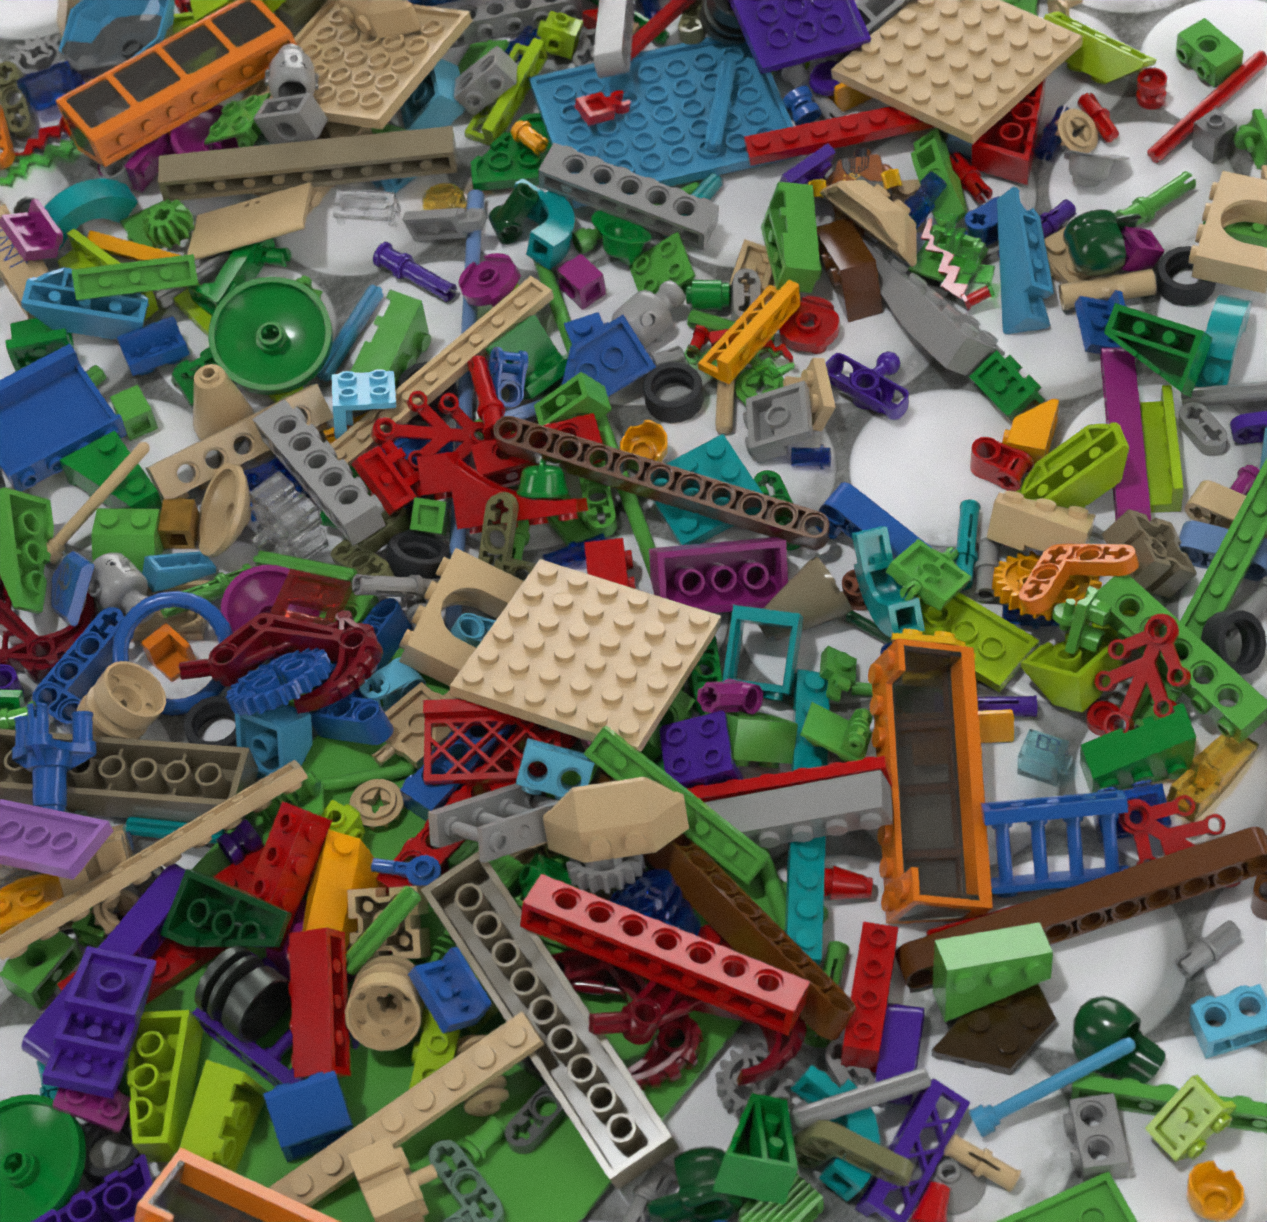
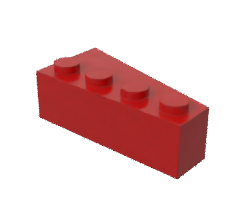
(1010, 143)

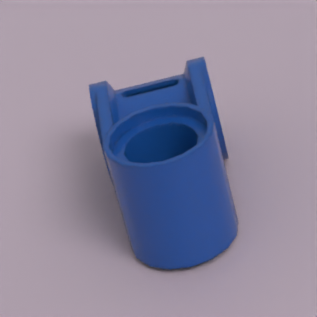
(983, 222)
(509, 374)

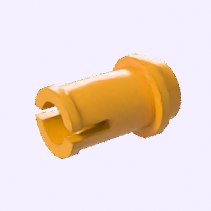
(529, 137)

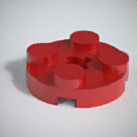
(813, 338)

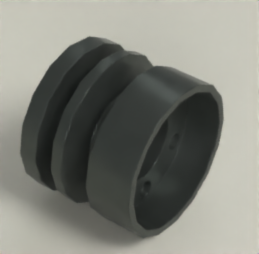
(720, 22)
(242, 994)

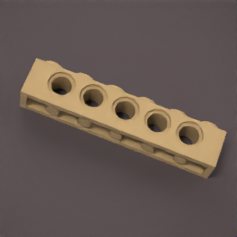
(164, 472)

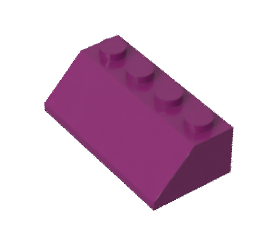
(720, 573)

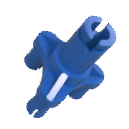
(49, 757)

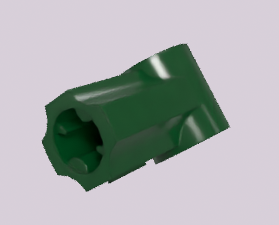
(508, 217)

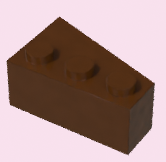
(850, 269)

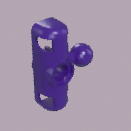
(869, 386)

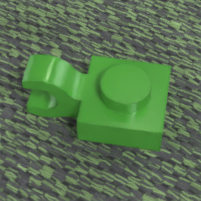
(839, 670)

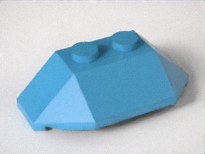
(54, 303)

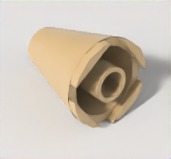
(217, 402)

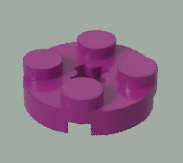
(489, 280)

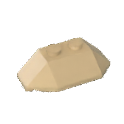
(380, 17)
(877, 215)
(615, 820)

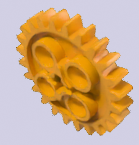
(1013, 573)

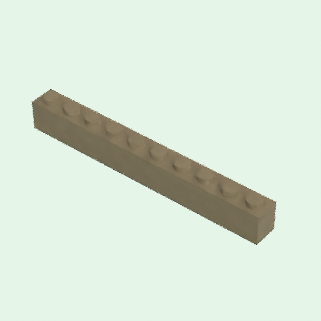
(313, 161)

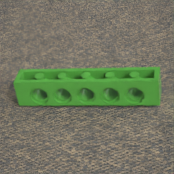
(1236, 721)

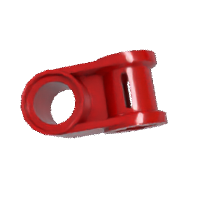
(999, 463)

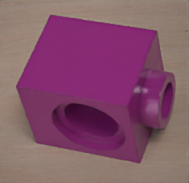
(1141, 249)
(581, 281)

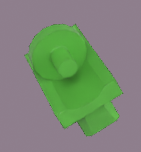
(1254, 138)
(1079, 619)

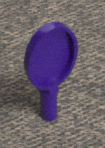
(821, 78)

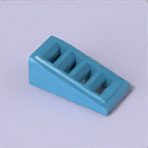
(175, 569)

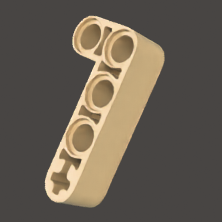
(1214, 504)

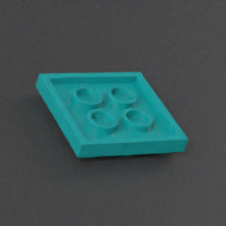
(714, 460)

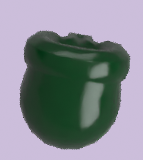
(1097, 241)
(1106, 1021)
(695, 1200)

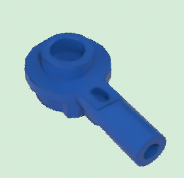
(419, 871)

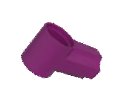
(730, 697)

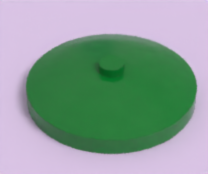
(271, 335)
(38, 1157)

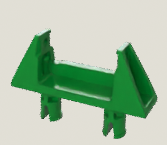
(240, 267)

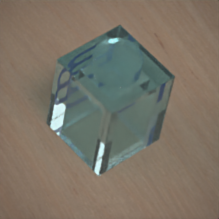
(1044, 758)

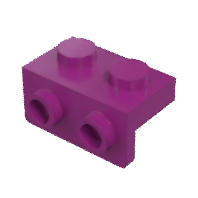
(33, 232)
(94, 1109)

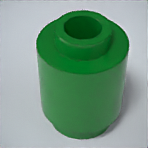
(708, 294)

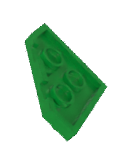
(509, 160)

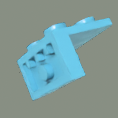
(360, 392)

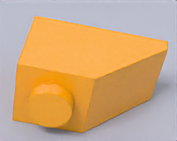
(1034, 430)

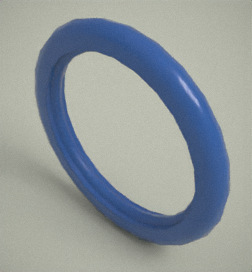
(168, 600)

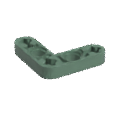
(464, 1170)

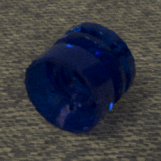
(659, 898)

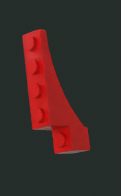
(451, 477)

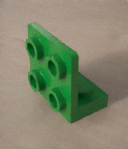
(33, 341)
(544, 360)

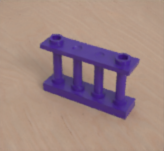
(264, 1062)

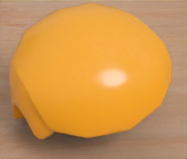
(646, 441)
(1214, 1192)

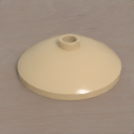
(223, 510)

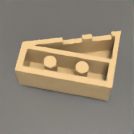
(1037, 523)

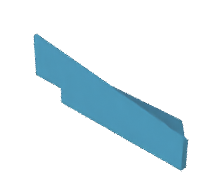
(1023, 266)

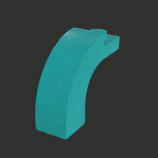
(90, 201)
(556, 220)
(1225, 326)
(880, 589)
(838, 1174)

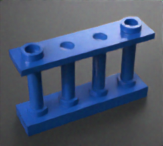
(1036, 814)

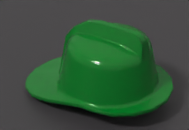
(620, 237)
(542, 481)

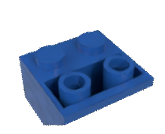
(308, 1114)

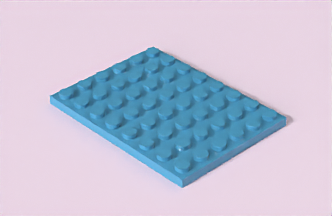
(668, 112)

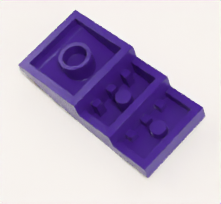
(99, 1022)

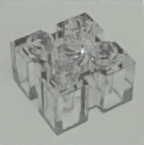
(286, 519)

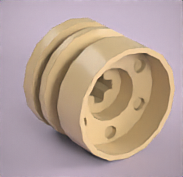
(124, 701)
(380, 1019)

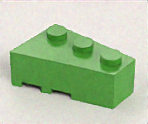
(792, 236)
(398, 339)
(988, 967)

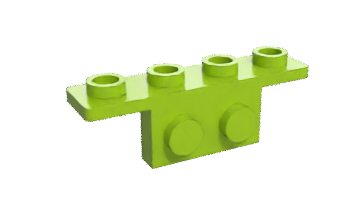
(433, 1049)

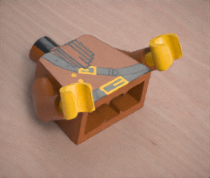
(860, 167)

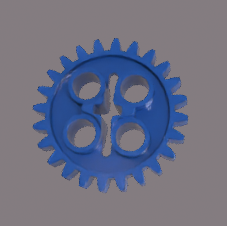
(279, 681)

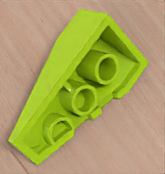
(1068, 677)

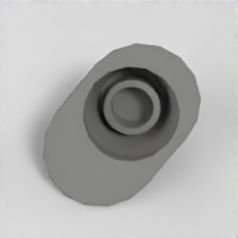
(1089, 168)

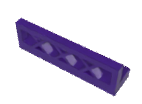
(903, 1142)

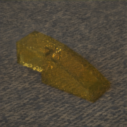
(1211, 774)

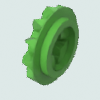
(749, 382)

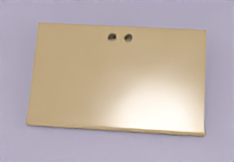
(250, 221)

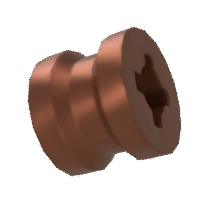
(850, 587)

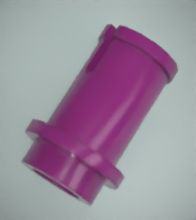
(1245, 479)

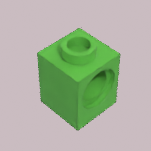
(134, 412)
(430, 516)

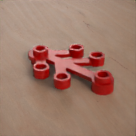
(438, 432)
(1144, 671)
(1172, 838)

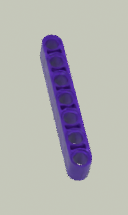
(134, 935)

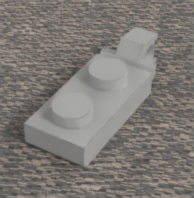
(443, 223)

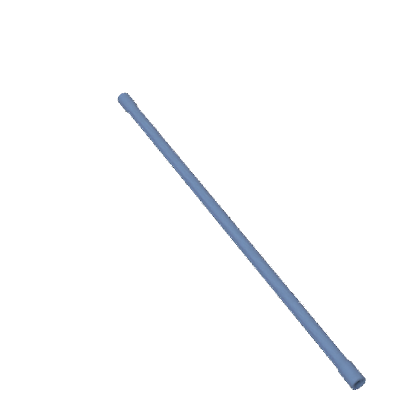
(475, 199)

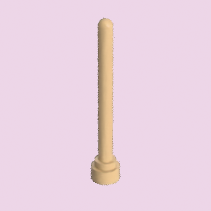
(56, 544)

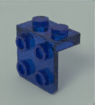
(49, 84)

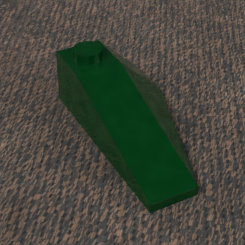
(222, 915)

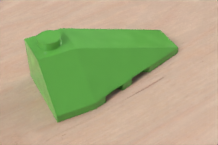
(24, 530)

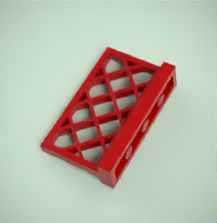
(468, 714)

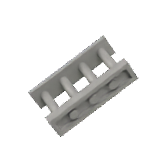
(497, 820)

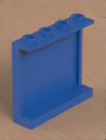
(48, 415)

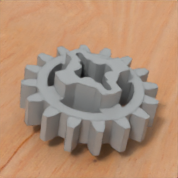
(36, 55)
(605, 873)
(737, 1095)

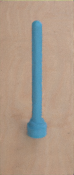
(989, 1117)

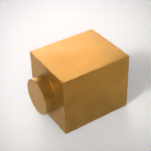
(178, 523)

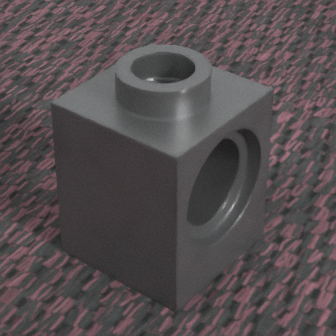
(1214, 135)

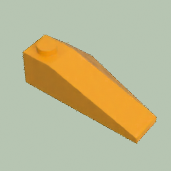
(340, 867)

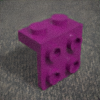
(144, 163)

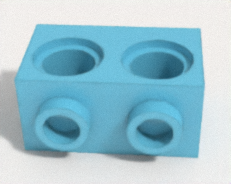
(558, 761)
(1236, 1028)

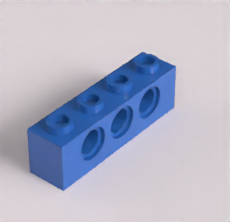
(424, 798)

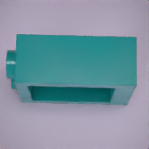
(771, 618)

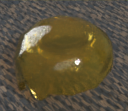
(444, 197)

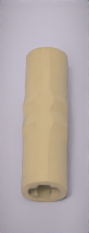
(1131, 284)

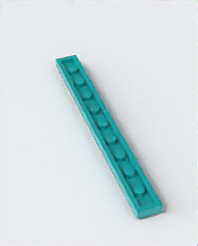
(807, 858)

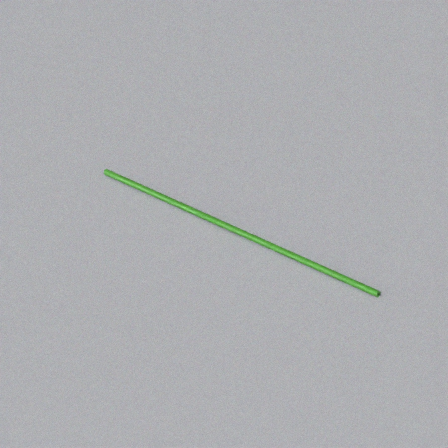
(645, 541)

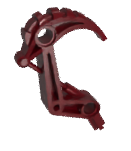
(351, 646)
(36, 653)
(660, 1005)
(661, 1062)

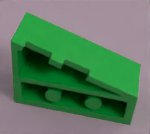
(1161, 344)
(97, 461)
(1150, 752)
(761, 1153)

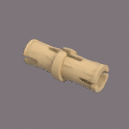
(982, 1162)

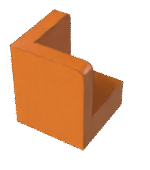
(165, 651)

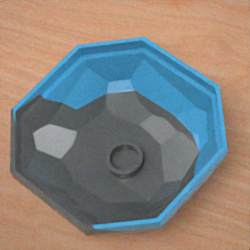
(113, 31)

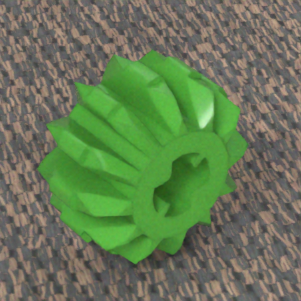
(168, 224)

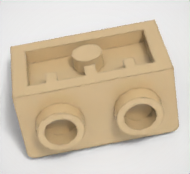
(820, 391)

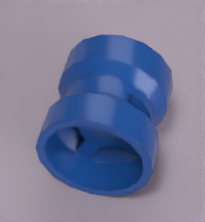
(802, 106)

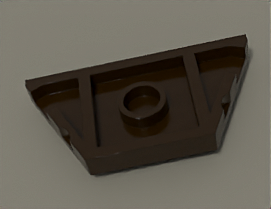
(1000, 1032)

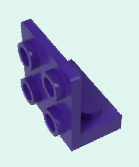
(699, 750)

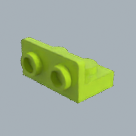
(1190, 1120)

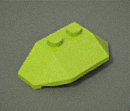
(1101, 54)
(1079, 467)

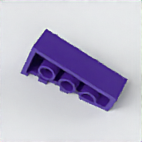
(110, 1201)

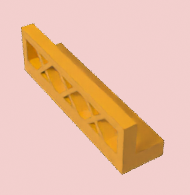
(750, 340)

